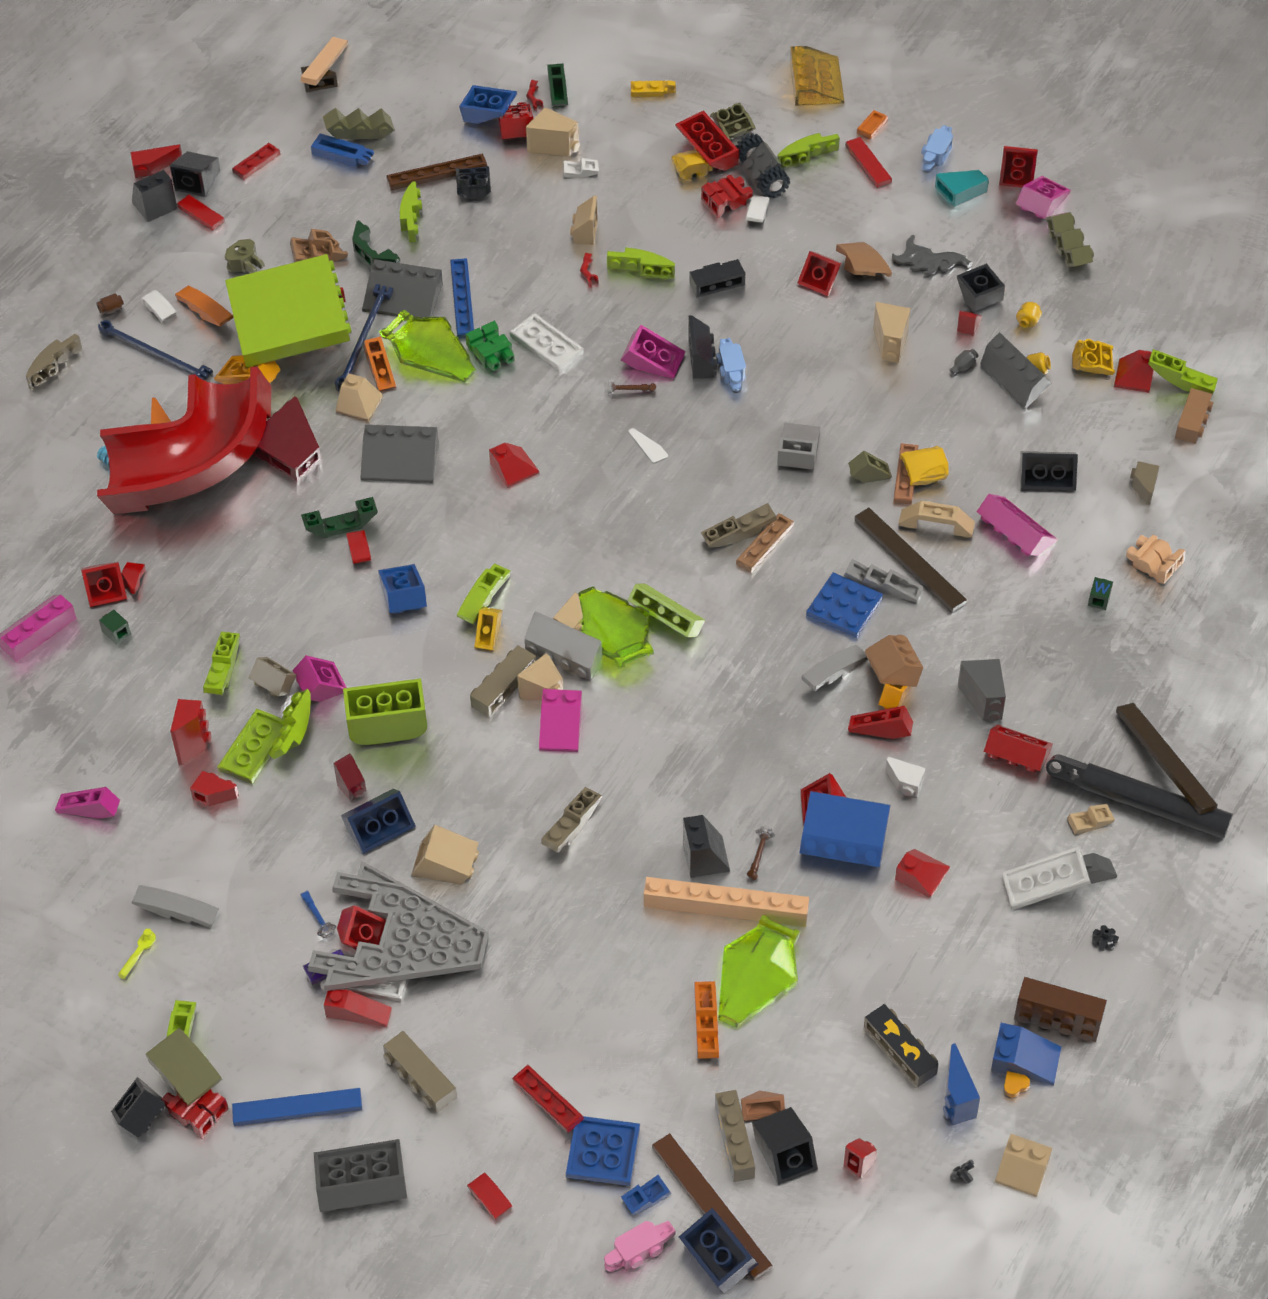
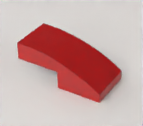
(358, 546)
(489, 1195)

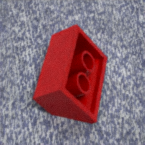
(189, 730)
(1017, 748)

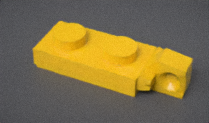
(652, 88)

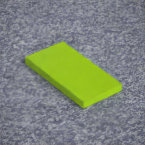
(251, 747)

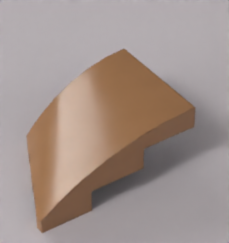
(318, 243)
(863, 259)

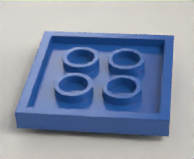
(844, 604)
(603, 1151)

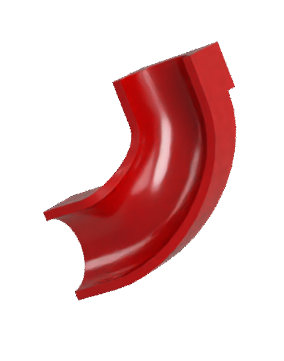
(189, 454)

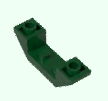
(360, 240)
(342, 523)

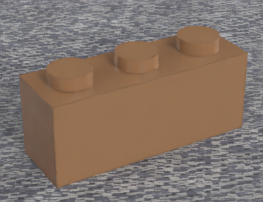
(1194, 416)

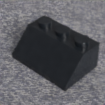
(701, 349)
(1048, 470)

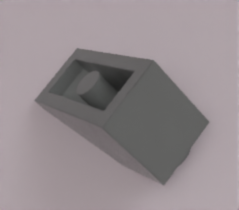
(1099, 868)

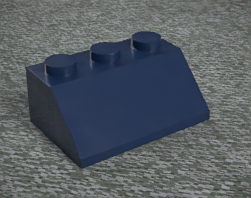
(378, 820)

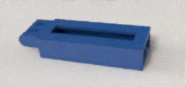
(341, 151)

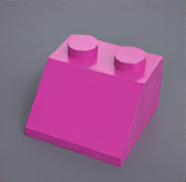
(319, 677)

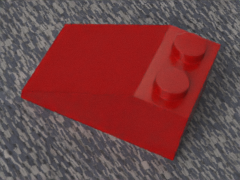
(1017, 166)

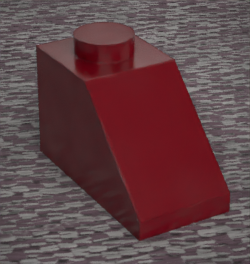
(349, 777)

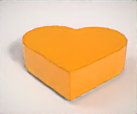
(1015, 1084)

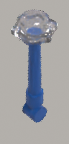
(326, 929)

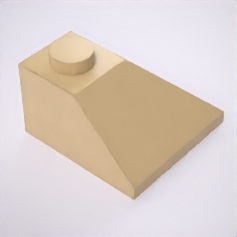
(358, 398)
(571, 613)
(539, 676)

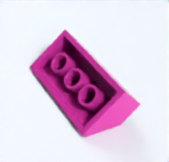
(1015, 525)
(37, 627)

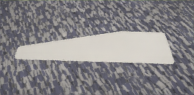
(651, 448)

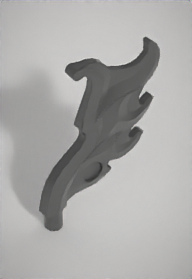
(925, 259)

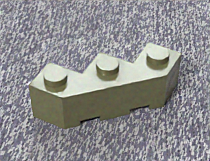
(358, 124)
(1069, 239)

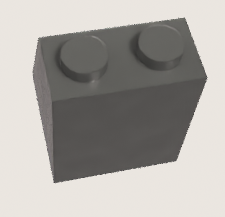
(983, 687)

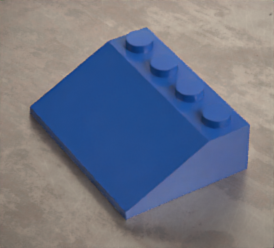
(845, 829)

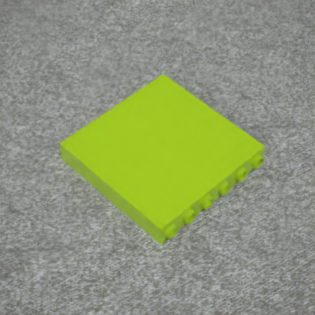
(288, 310)

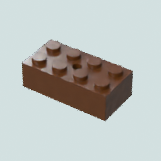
(1060, 1009)

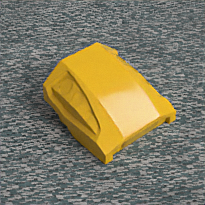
(689, 163)
(1093, 357)
(926, 465)

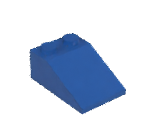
(485, 103)
(402, 588)
(1025, 1054)
(961, 1094)

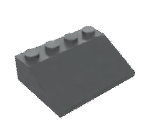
(413, 288)
(399, 453)
(359, 1175)

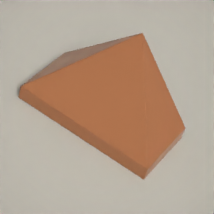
(761, 1105)

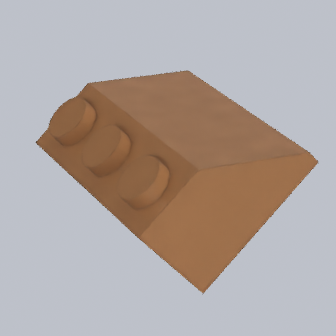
(895, 661)

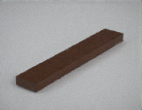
(434, 172)

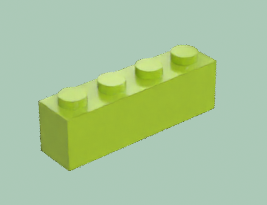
(666, 610)

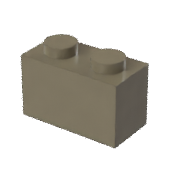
(272, 676)

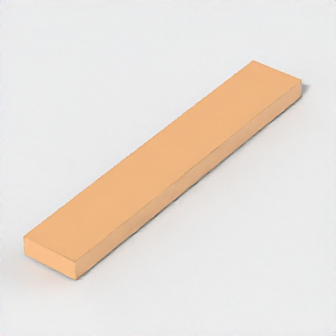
(324, 61)

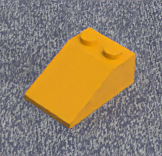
(236, 371)

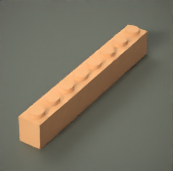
(725, 901)

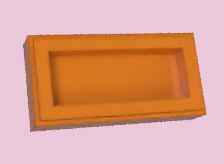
(872, 124)

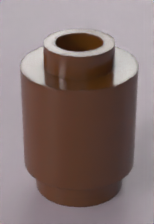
(110, 304)

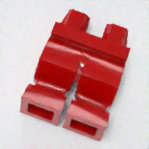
(725, 192)
(199, 1118)

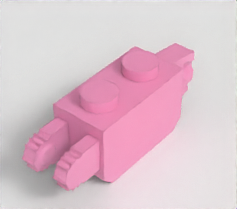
(638, 1245)

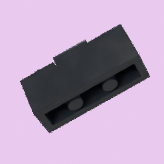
(717, 278)

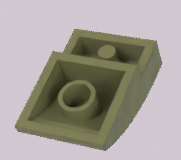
(183, 1067)

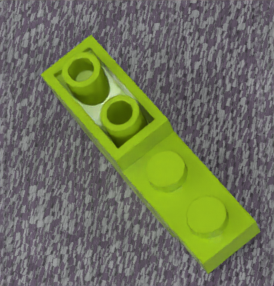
(804, 148)
(410, 211)
(645, 261)
(1176, 372)
(482, 592)
(222, 663)
(295, 723)
(182, 1017)

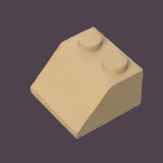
(585, 222)
(1023, 1165)

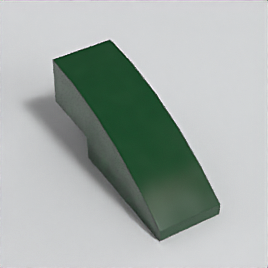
(557, 84)

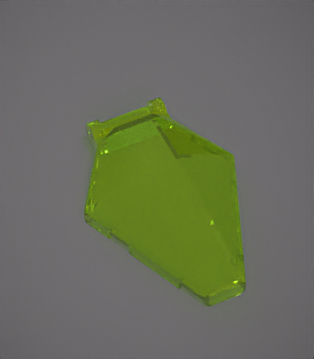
(429, 346)
(616, 624)
(757, 970)

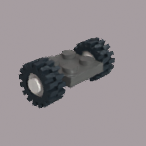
(762, 166)

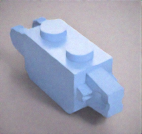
(937, 148)
(732, 363)

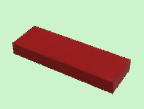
(256, 161)
(200, 212)

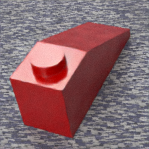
(154, 160)
(884, 723)
(356, 1008)

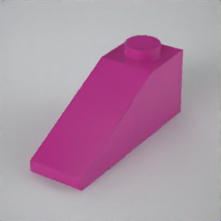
(89, 803)

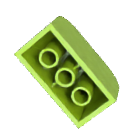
(385, 712)

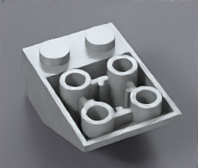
(798, 445)

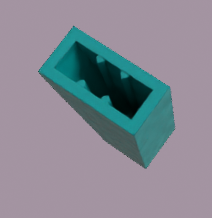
(961, 185)

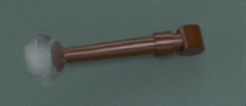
(610, 387)
(765, 833)

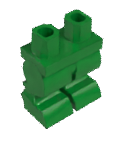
(489, 346)

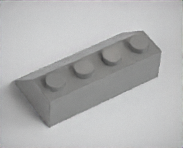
(564, 645)

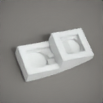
(585, 168)
(757, 208)
(159, 305)

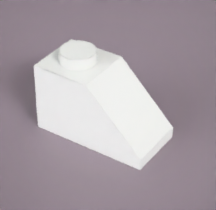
(905, 776)

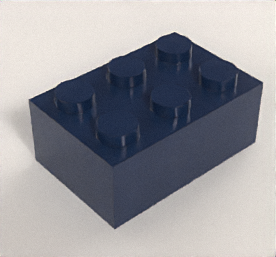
(718, 1250)

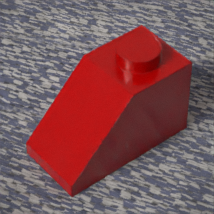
(859, 1156)

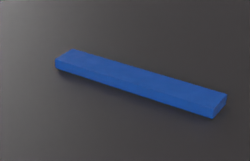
(462, 297)
(296, 1106)

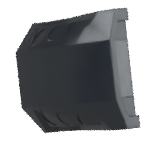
(473, 182)

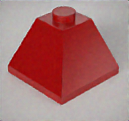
(819, 273)
(1135, 372)
(512, 463)
(103, 583)
(825, 785)
(921, 872)
(359, 926)

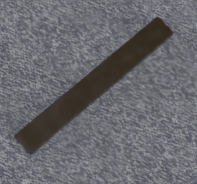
(910, 560)
(1166, 758)

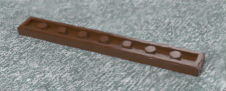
(705, 1196)

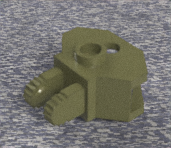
(244, 258)

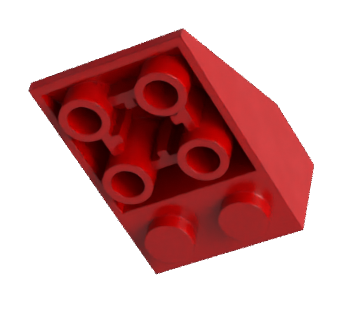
(515, 120)

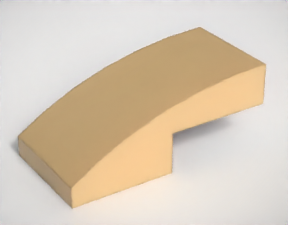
(1090, 820)

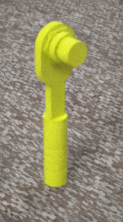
(144, 943)

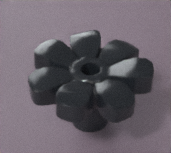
(1105, 937)
(963, 1171)

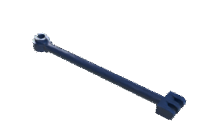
(380, 294)
(107, 329)

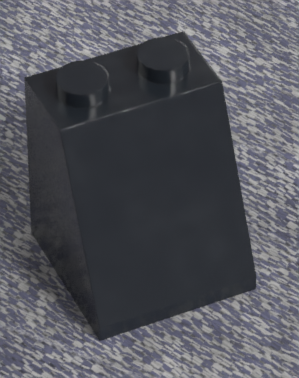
(194, 173)
(154, 196)
(703, 847)
(785, 1145)

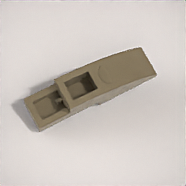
(47, 361)
(739, 529)
(572, 821)

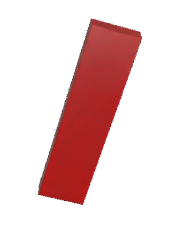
(868, 162)
(548, 1098)

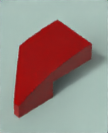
(131, 575)

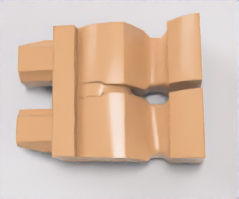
(1155, 558)

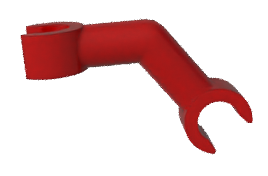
(532, 88)
(586, 262)

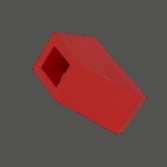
(213, 790)

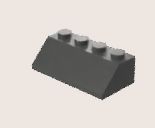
(1013, 370)

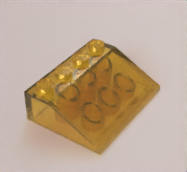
(815, 77)

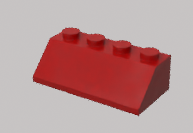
(709, 141)

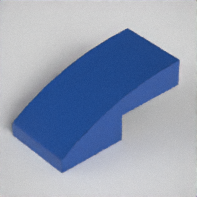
(646, 1196)

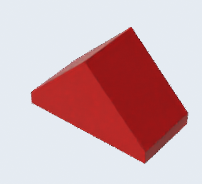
(968, 322)

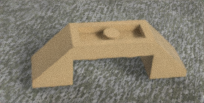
(937, 513)

